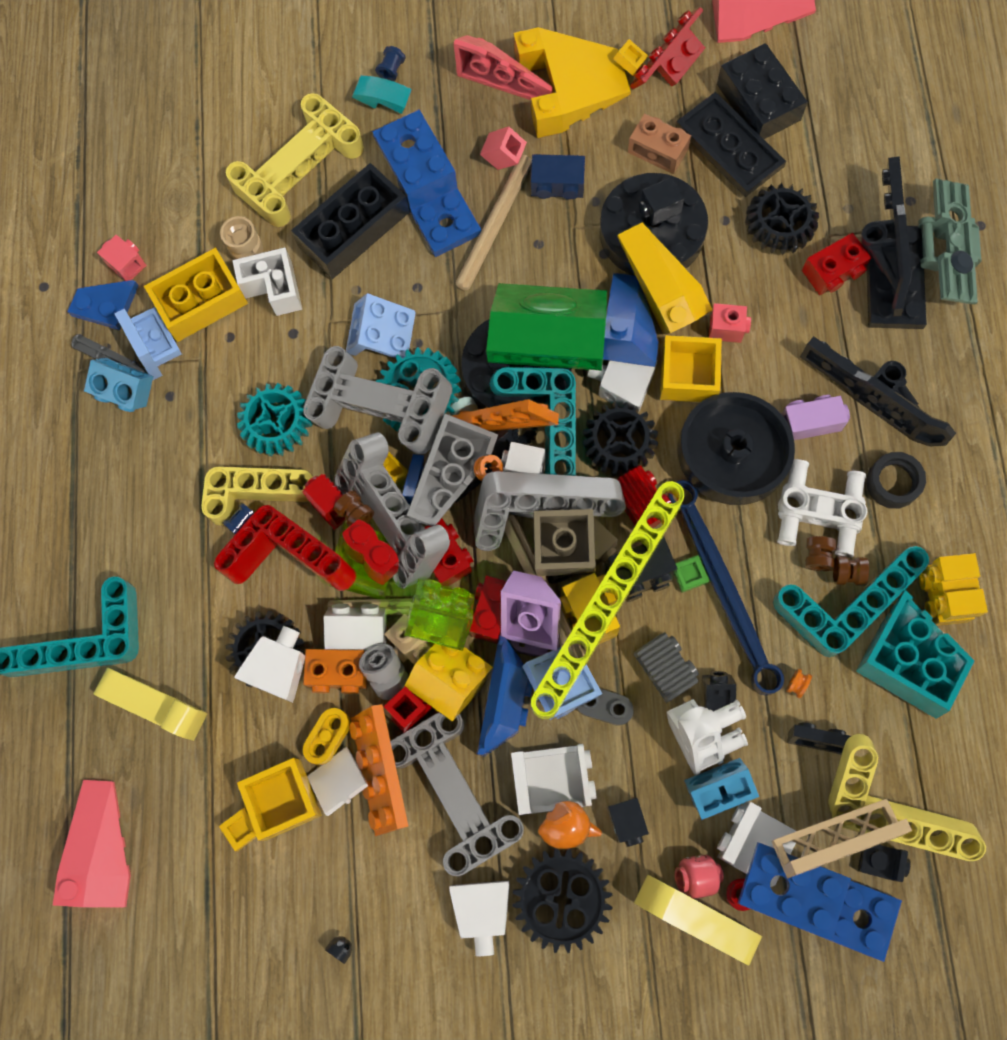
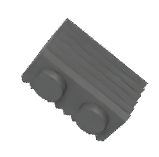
(666, 666)

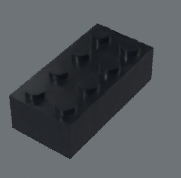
(351, 220)

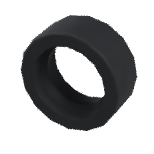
(904, 461)

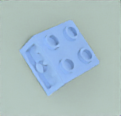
(380, 327)

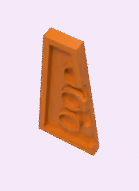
(511, 416)

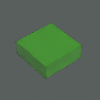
(691, 574)

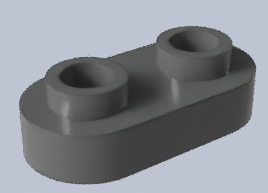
(604, 706)

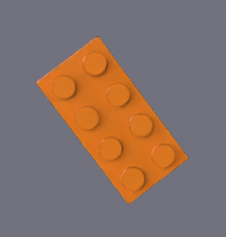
(379, 770)

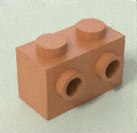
(659, 143)

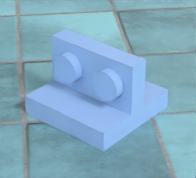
(149, 339)
(583, 691)

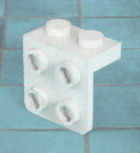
(749, 828)

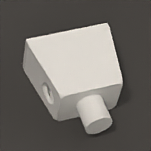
(624, 382)
(274, 665)
(481, 912)

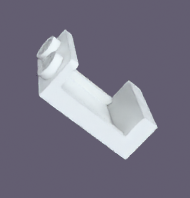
(552, 777)

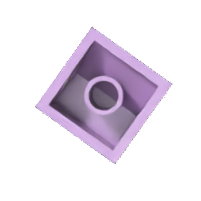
(530, 611)

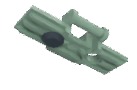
(962, 239)

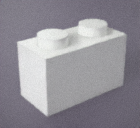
(354, 627)

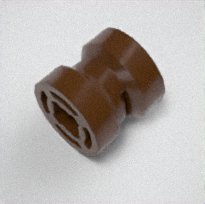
(352, 509)
(820, 553)
(851, 571)

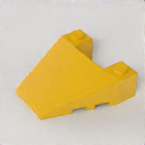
(578, 70)

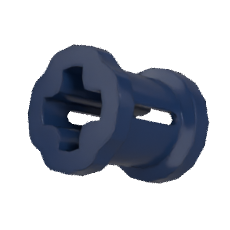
(392, 59)
(239, 518)

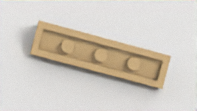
(848, 846)

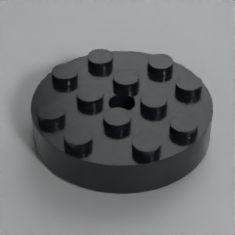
(680, 234)
(478, 372)
(747, 473)

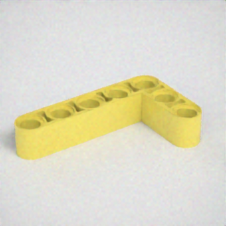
(923, 821)

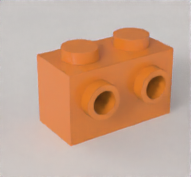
(334, 670)

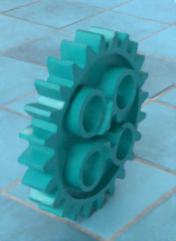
(419, 362)

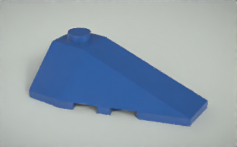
(629, 324)

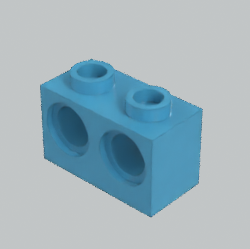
(119, 380)
(721, 788)

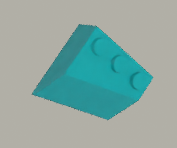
(916, 659)

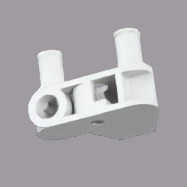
(700, 729)

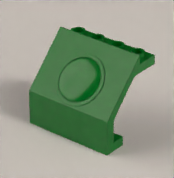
(547, 326)

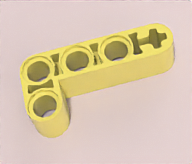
(260, 489)
(150, 704)
(698, 920)

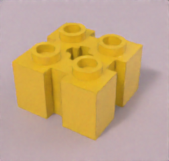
(953, 589)

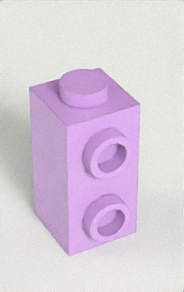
(816, 417)

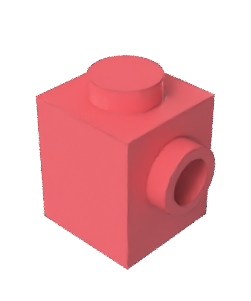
(503, 148)
(122, 257)
(729, 322)

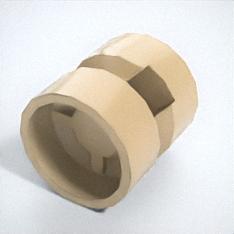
(240, 238)

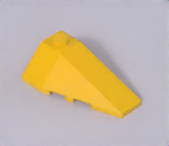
(667, 285)

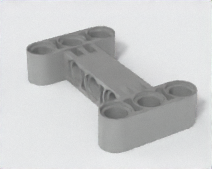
(378, 399)
(416, 547)
(454, 793)

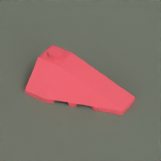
(741, 18)
(492, 67)
(93, 858)

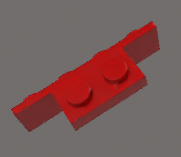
(675, 55)

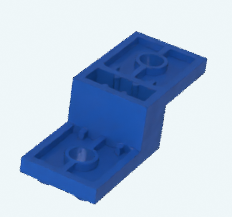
(427, 182)
(821, 903)

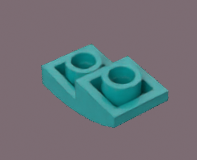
(377, 90)

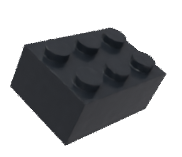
(762, 91)

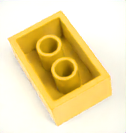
(195, 295)

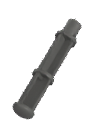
(98, 351)

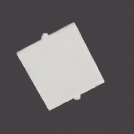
(337, 781)

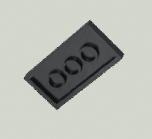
(731, 144)
(881, 297)

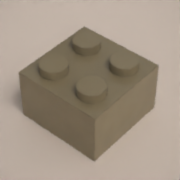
(564, 542)

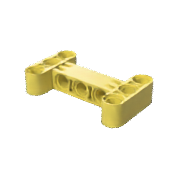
(295, 159)

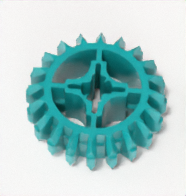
(253, 430)

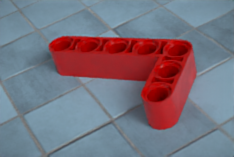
(272, 528)

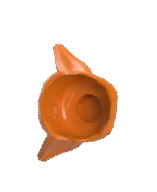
(567, 826)

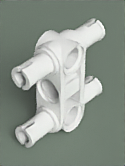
(822, 508)

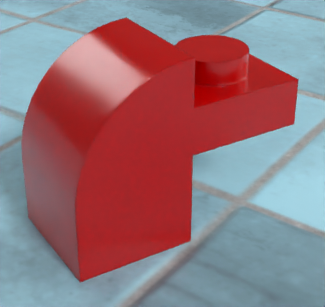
(406, 709)

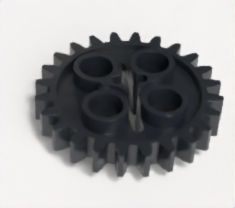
(590, 903)

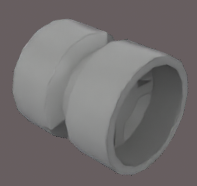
(383, 670)

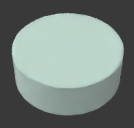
(464, 404)

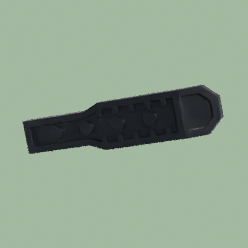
(892, 248)
(880, 395)

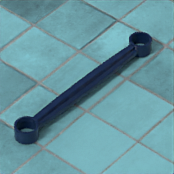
(727, 591)

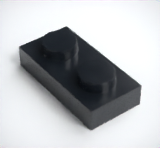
(808, 736)

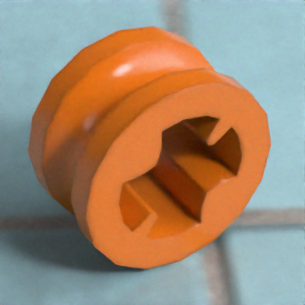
(479, 469)
(799, 683)

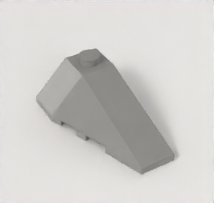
(449, 468)

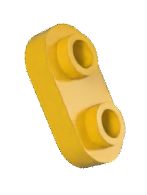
(325, 735)

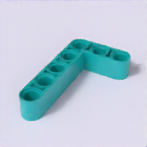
(552, 397)
(857, 608)
(78, 648)

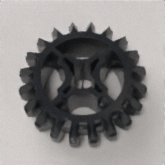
(786, 209)
(606, 421)
(256, 627)

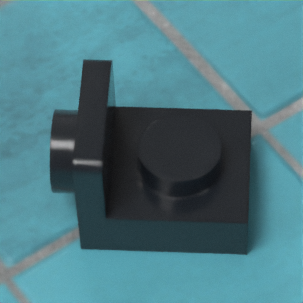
(718, 690)
(885, 863)

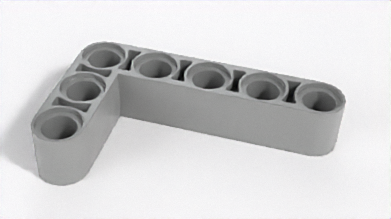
(539, 492)

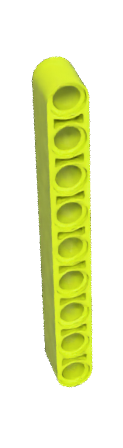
(610, 584)

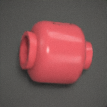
(698, 876)

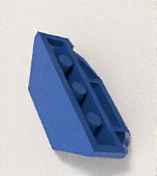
(505, 699)

